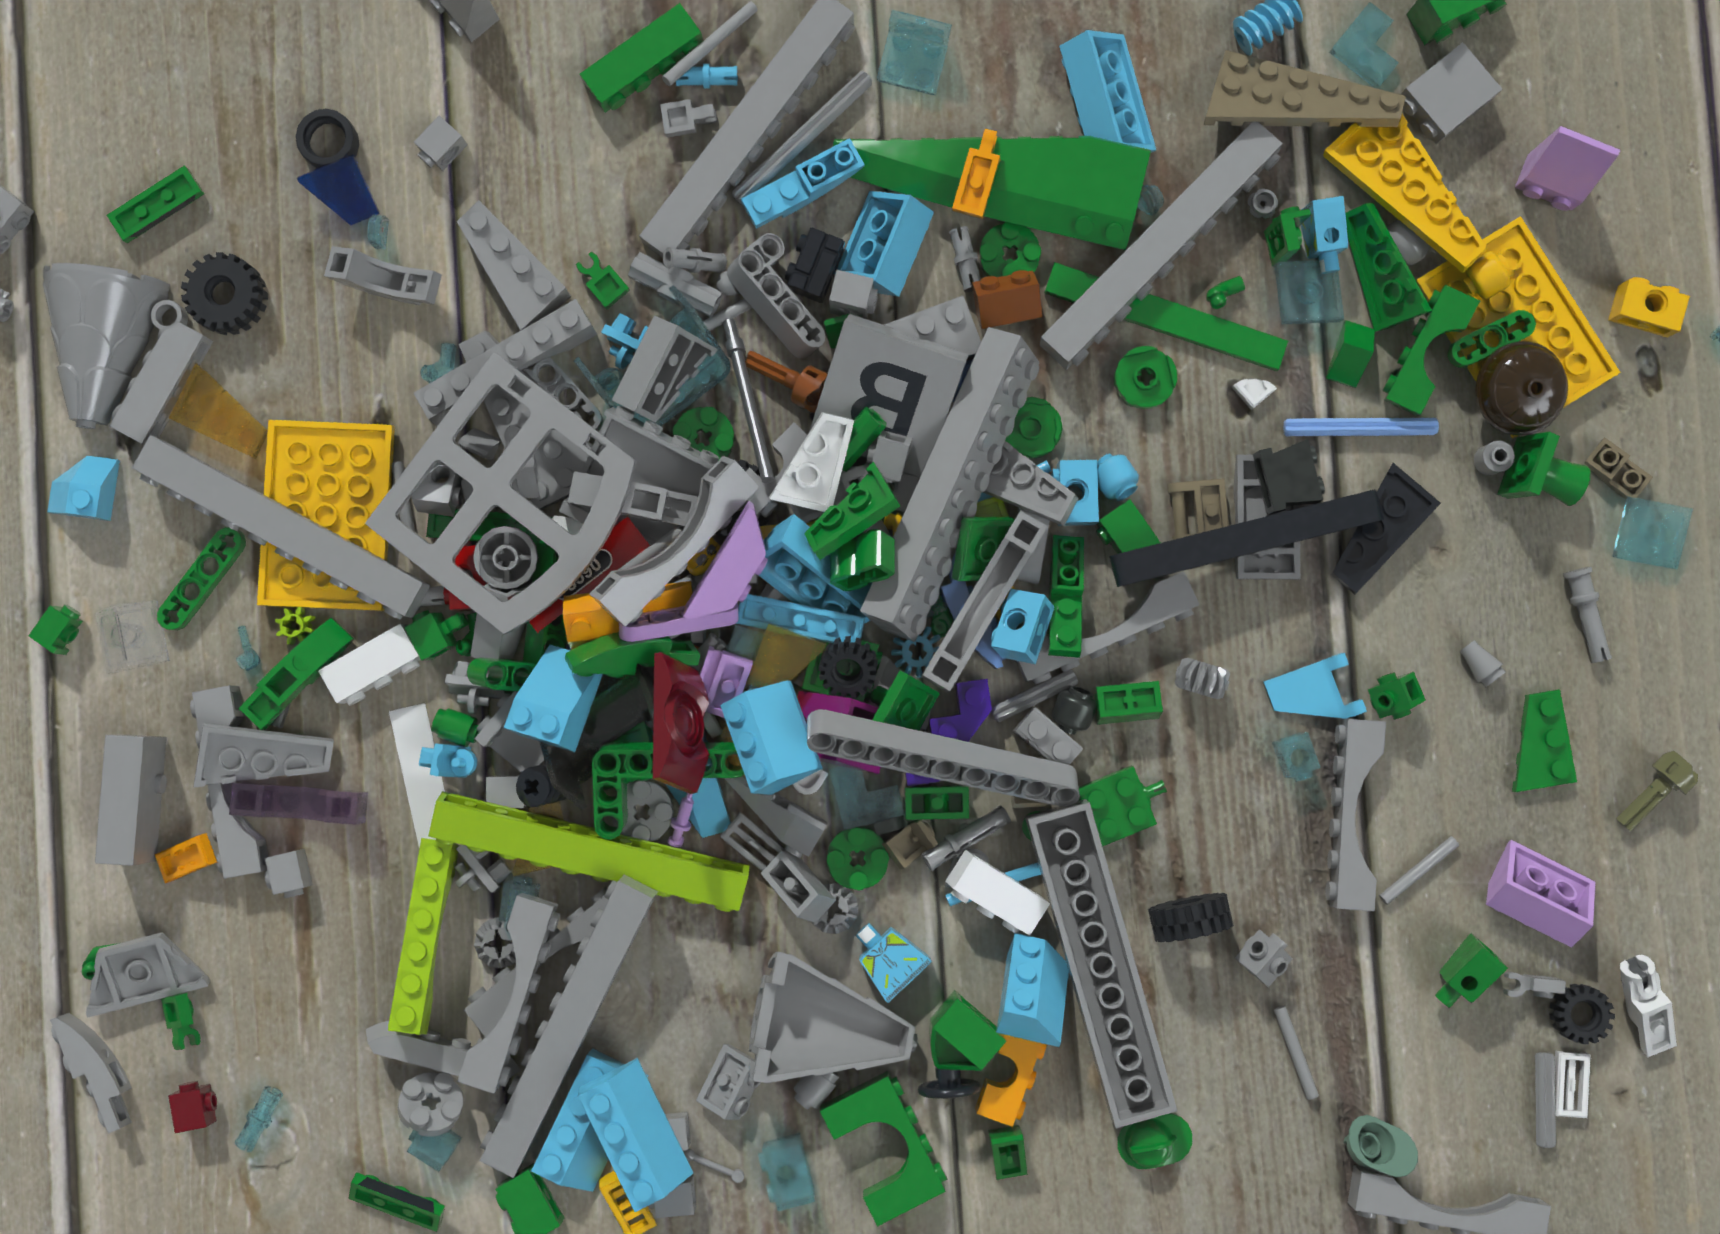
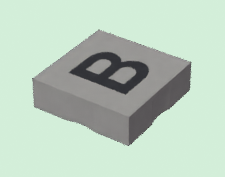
(896, 376)

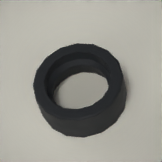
(317, 119)

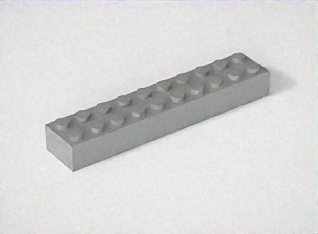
(952, 482)
(1101, 963)

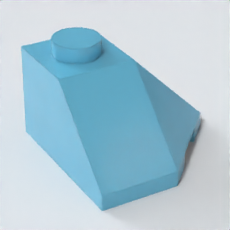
(86, 489)

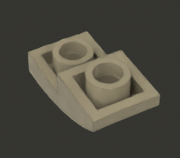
(1616, 470)

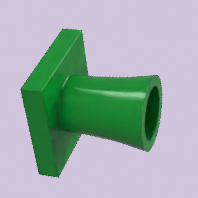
(1538, 470)

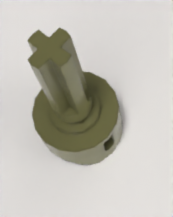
(1674, 774)

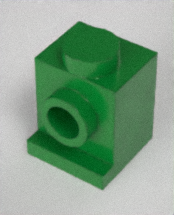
(57, 628)

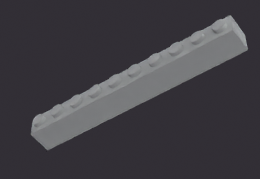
(749, 127)
(1160, 245)
(281, 527)
(568, 1025)

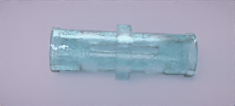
(258, 1118)

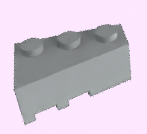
(660, 368)

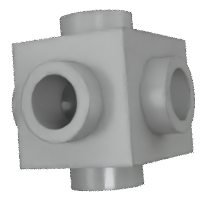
(1264, 957)

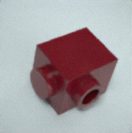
(193, 1106)

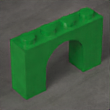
(918, 1177)

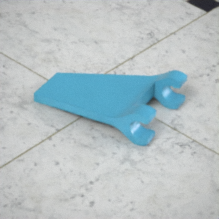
(1312, 691)

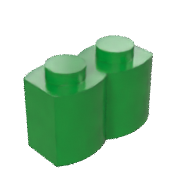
(863, 561)

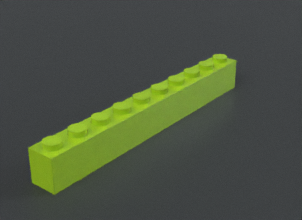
(581, 850)

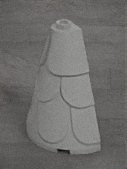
(98, 333)
(819, 1026)

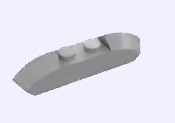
(423, 1050)

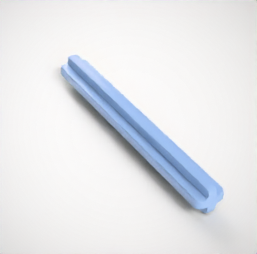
(1360, 426)

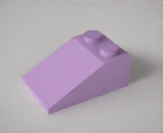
(1565, 168)

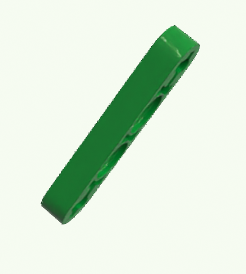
(197, 575)

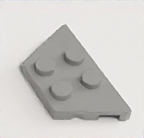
(141, 973)

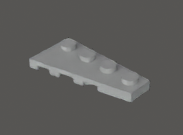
(1027, 486)

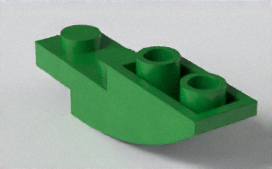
(1066, 594)
(619, 658)
(295, 672)

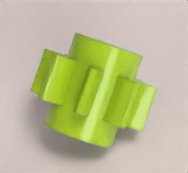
(298, 617)

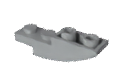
(642, 500)
(91, 1056)

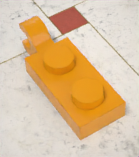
(977, 177)

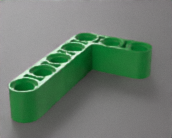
(503, 670)
(627, 768)

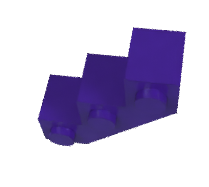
(973, 708)

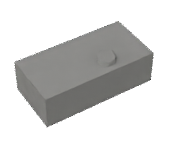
(130, 799)

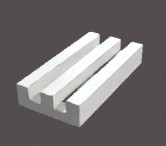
(1583, 1088)

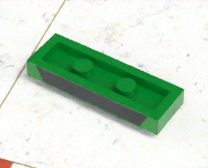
(155, 204)
(396, 1201)

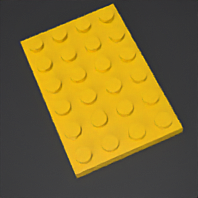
(1543, 294)
(336, 480)

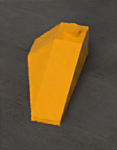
(588, 620)

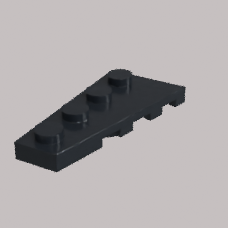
(1404, 509)

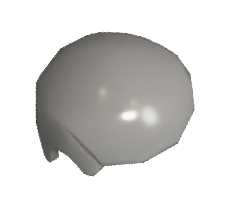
(1408, 243)

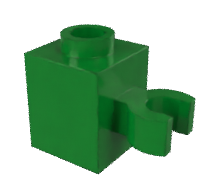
(434, 634)

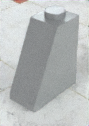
(488, 640)

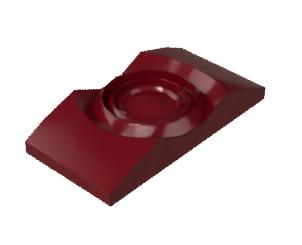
(678, 724)

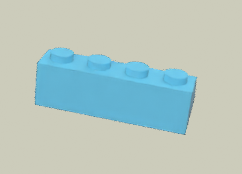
(1106, 89)
(801, 575)
(635, 1134)
(572, 1149)

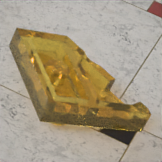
(782, 656)

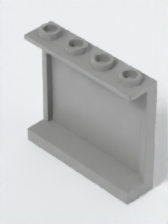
(660, 463)

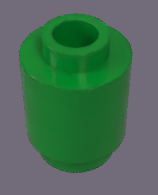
(455, 727)

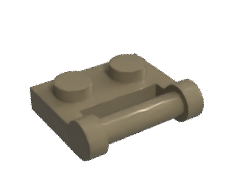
(1208, 503)

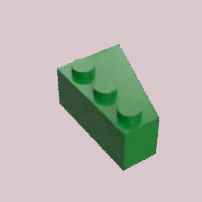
(1438, 18)

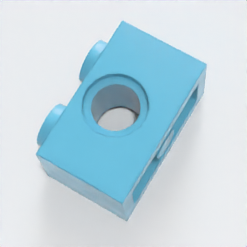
(1085, 476)
(1027, 641)

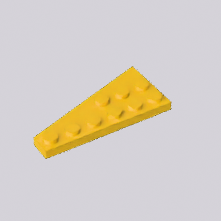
(1407, 184)

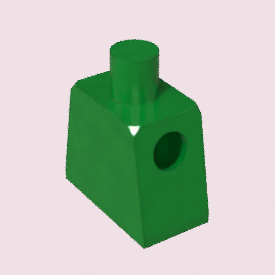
(1469, 972)

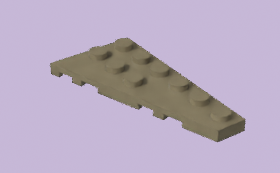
(1291, 96)

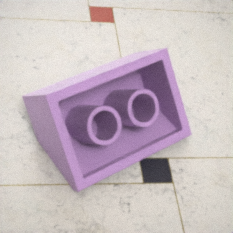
(1542, 894)

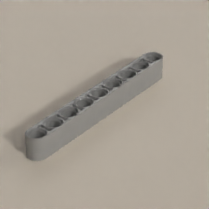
(942, 758)

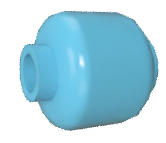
(1116, 477)

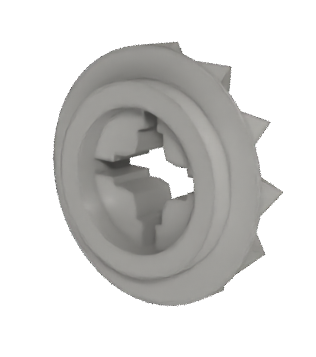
(847, 903)
(490, 954)

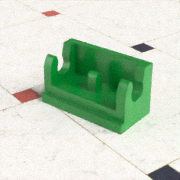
(1128, 702)

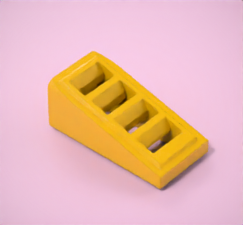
(606, 1185)

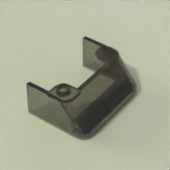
(614, 711)

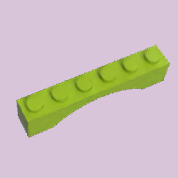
(416, 967)

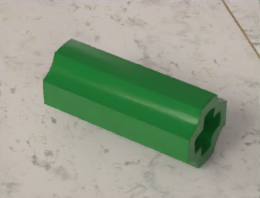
(865, 430)

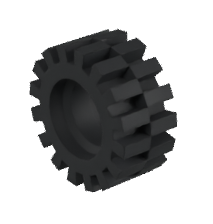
(852, 651)
(1600, 1017)

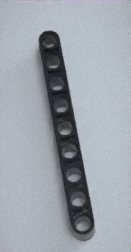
(1246, 538)

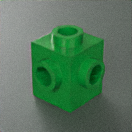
(1396, 695)

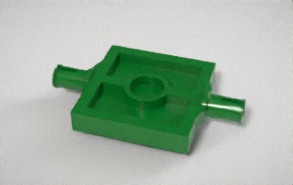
(1121, 804)

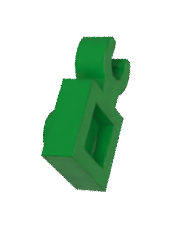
(605, 283)

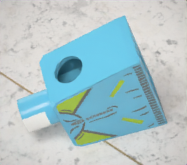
(1327, 223)
(890, 960)

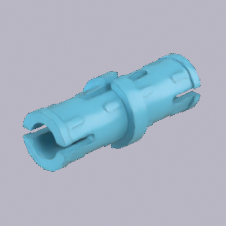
(709, 76)

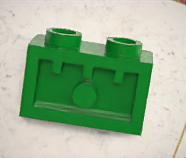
(1284, 234)

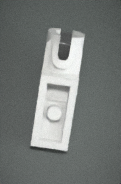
(1648, 1005)

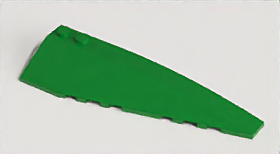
(1049, 184)

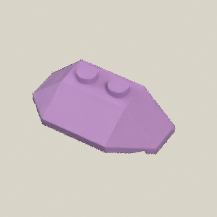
(731, 568)

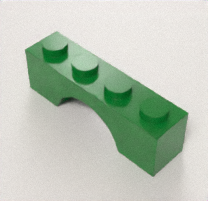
(1411, 385)

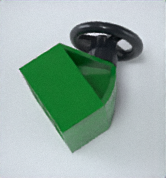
(959, 1041)

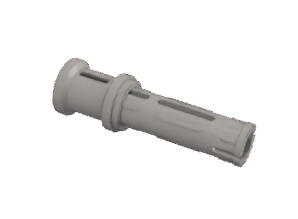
(1585, 599)

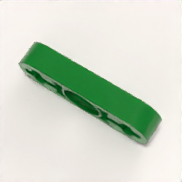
(1507, 321)

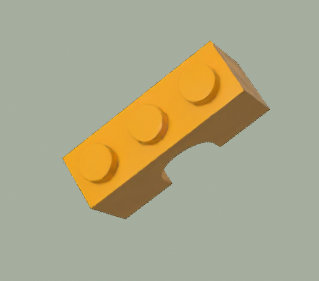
(1004, 1099)

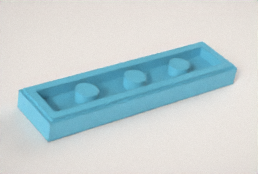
(803, 619)

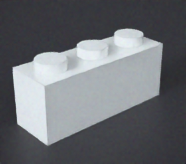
(370, 666)
(996, 894)

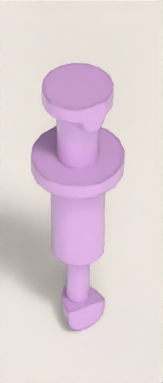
(681, 822)

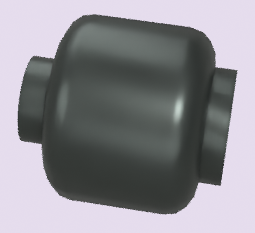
(1074, 709)

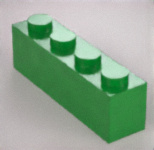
(642, 58)

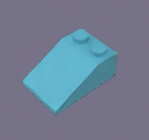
(553, 702)

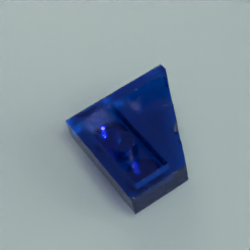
(342, 189)

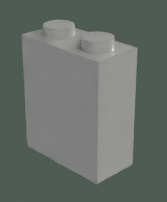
(1449, 93)

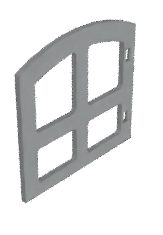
(494, 488)

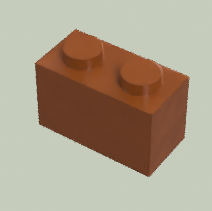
(1007, 299)

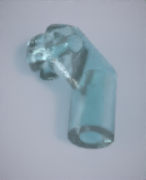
(442, 366)

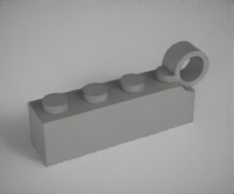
(162, 377)

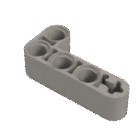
(800, 332)

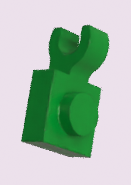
(178, 1016)

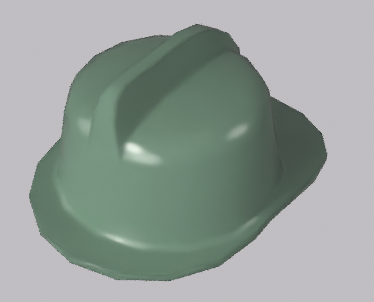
(1381, 1146)

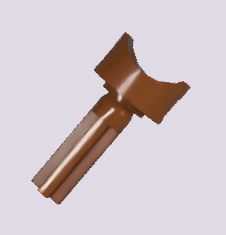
(805, 385)

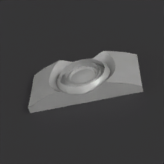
(1273, 563)

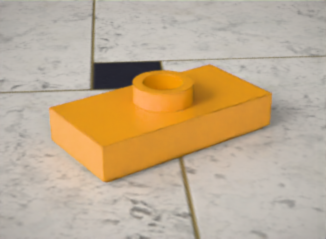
(185, 858)

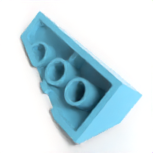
(709, 809)

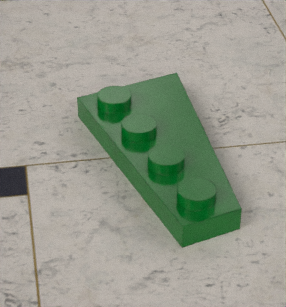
(1383, 273)

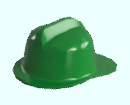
(1155, 1141)

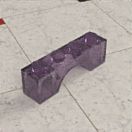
(298, 802)

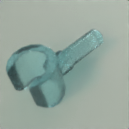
(249, 658)

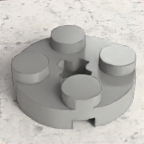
(660, 811)
(419, 1117)

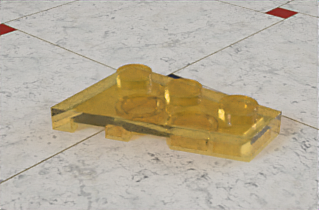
(217, 414)

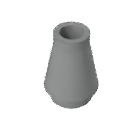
(1482, 664)

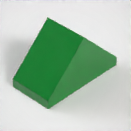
(1351, 354)
(1008, 1152)

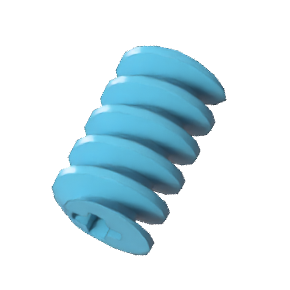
(1263, 21)

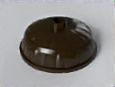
(1506, 392)

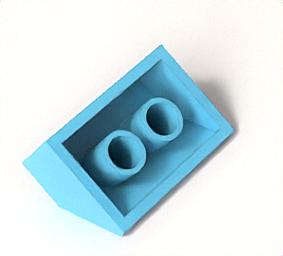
(886, 240)
(770, 737)
(1033, 991)

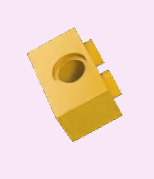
(1631, 310)

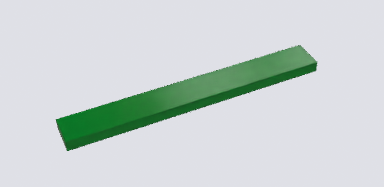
(1180, 321)

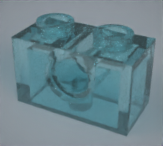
(787, 1152)

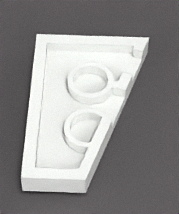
(817, 466)

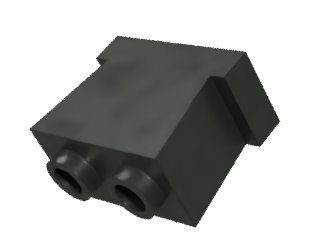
(1288, 476)

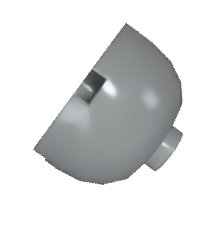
(505, 557)

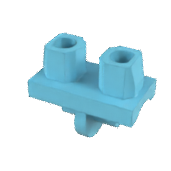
(620, 334)
(448, 760)

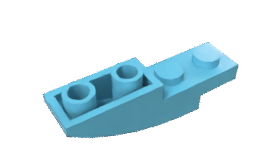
(804, 184)

